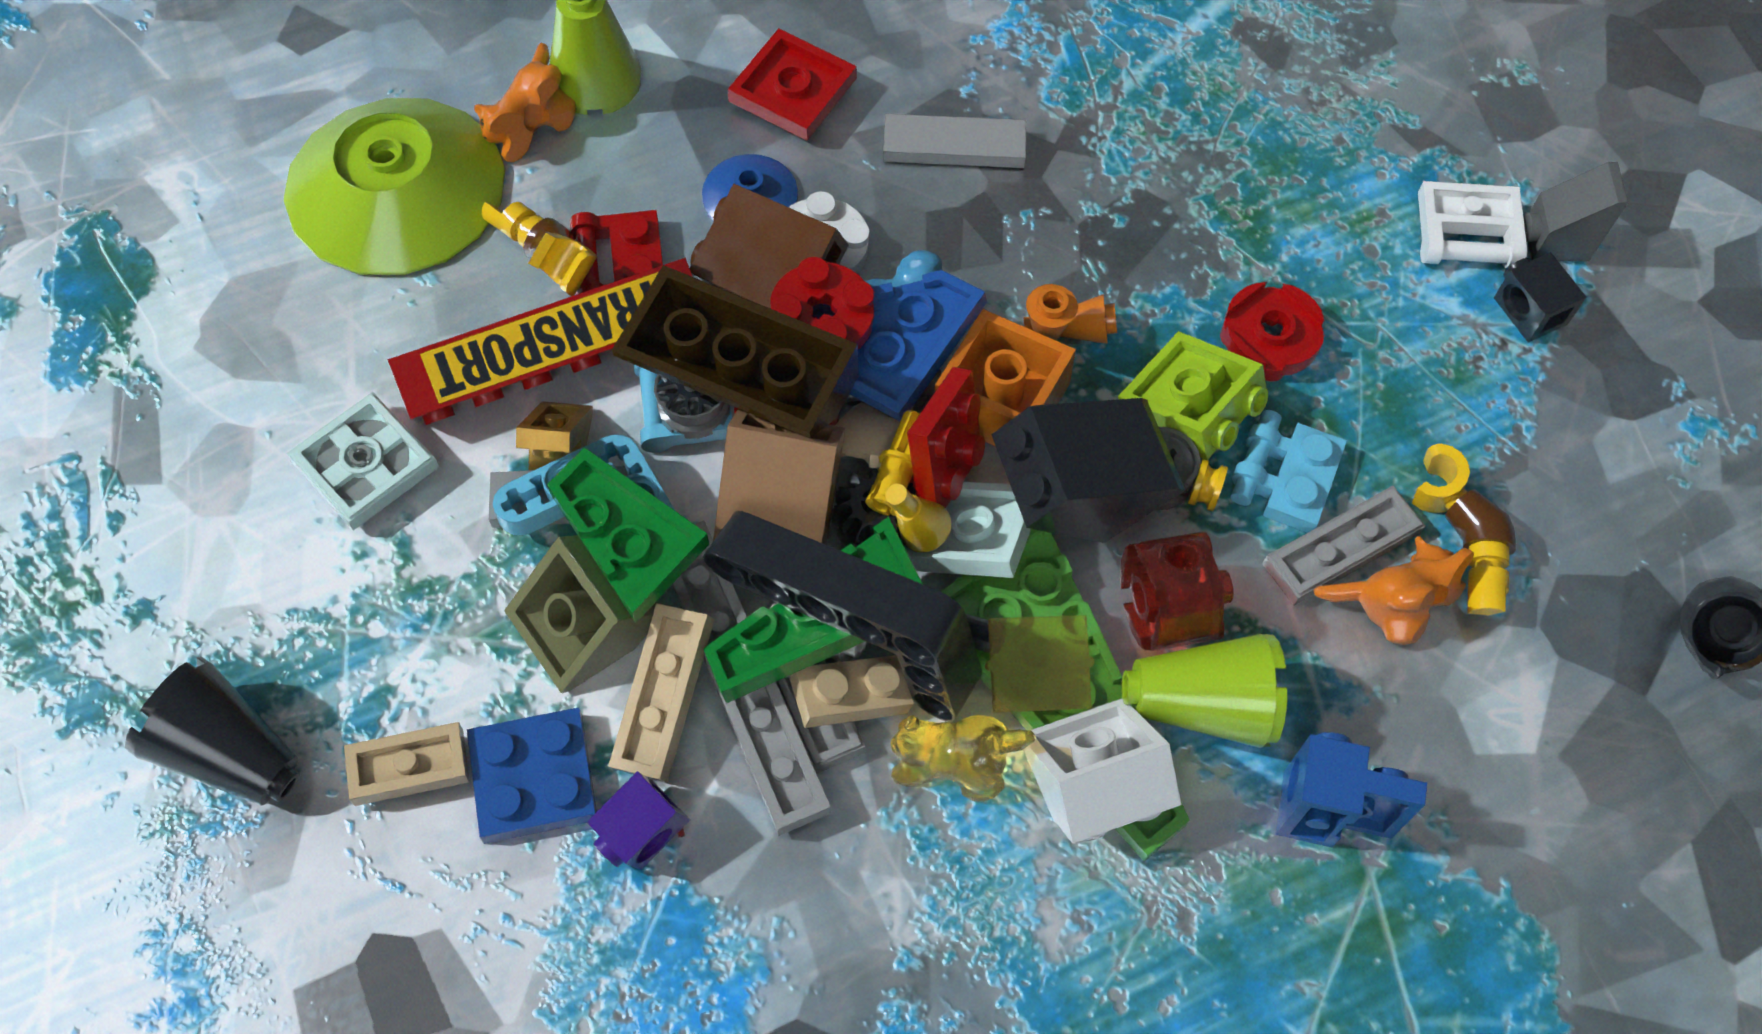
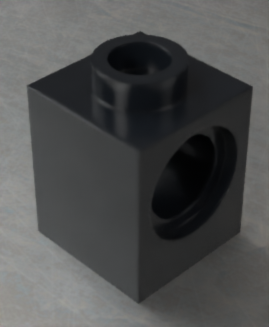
(1539, 296)

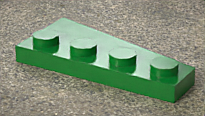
(784, 641)

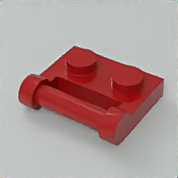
(633, 242)

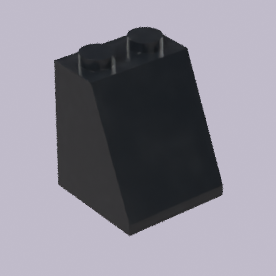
(1087, 466)

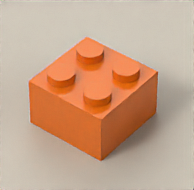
(1011, 369)

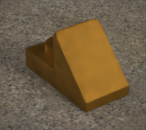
(553, 431)

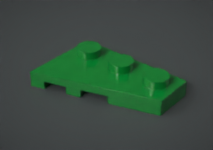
(626, 530)

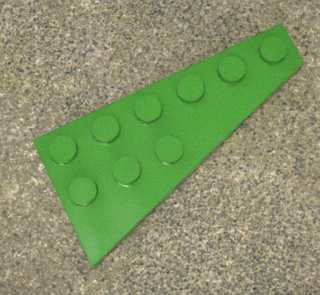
(1042, 589)

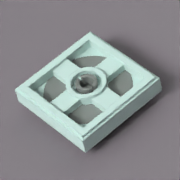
(363, 460)

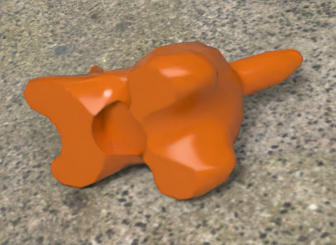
(527, 105)
(1402, 594)

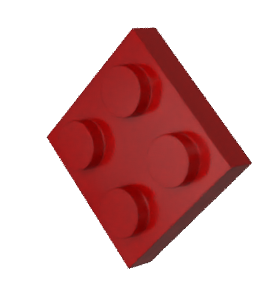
(792, 84)
(946, 439)

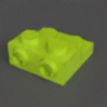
(1201, 391)

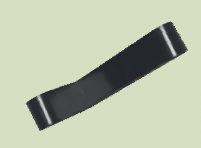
(859, 598)

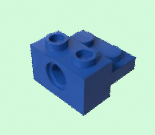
(1333, 790)

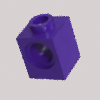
(636, 823)

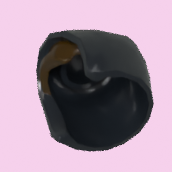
(1723, 625)

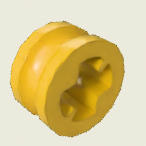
(1208, 485)

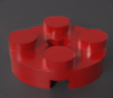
(828, 284)
(1291, 309)

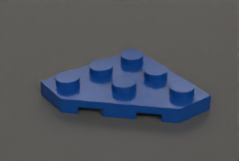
(911, 338)

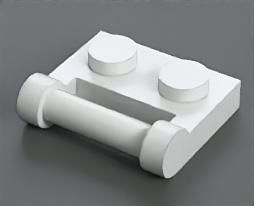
(1471, 211)

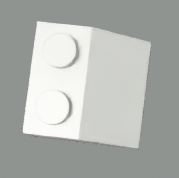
(1103, 770)

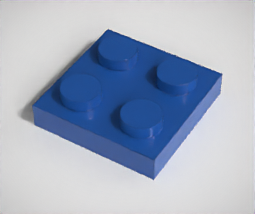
(531, 775)

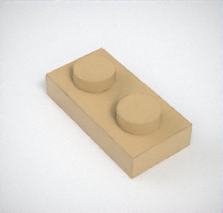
(851, 691)
(406, 764)

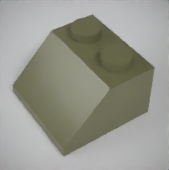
(573, 616)

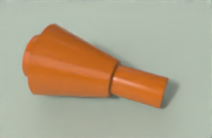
(1051, 309)
(1091, 322)

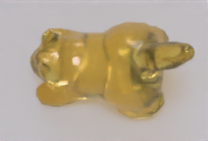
(964, 752)

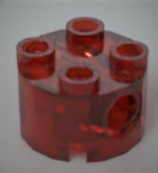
(1174, 591)

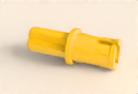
(894, 467)

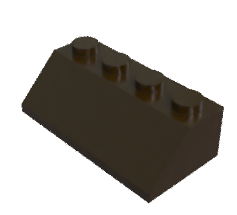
(740, 352)

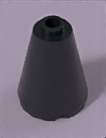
(213, 736)

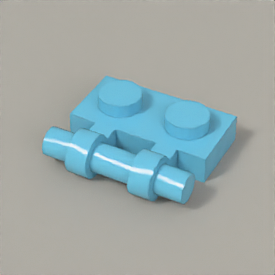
(1304, 477)

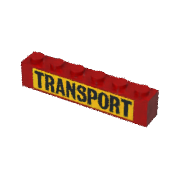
(519, 348)

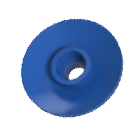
(766, 174)

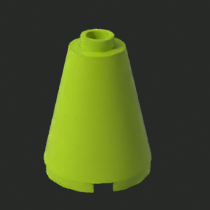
(593, 56)
(1214, 689)

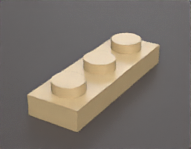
(661, 692)

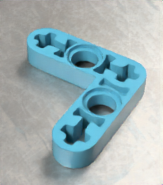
(539, 515)

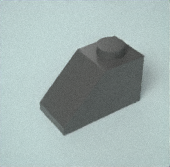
(1576, 214)

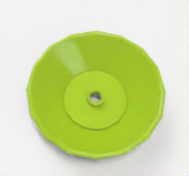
(393, 186)

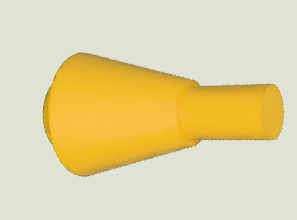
(921, 522)

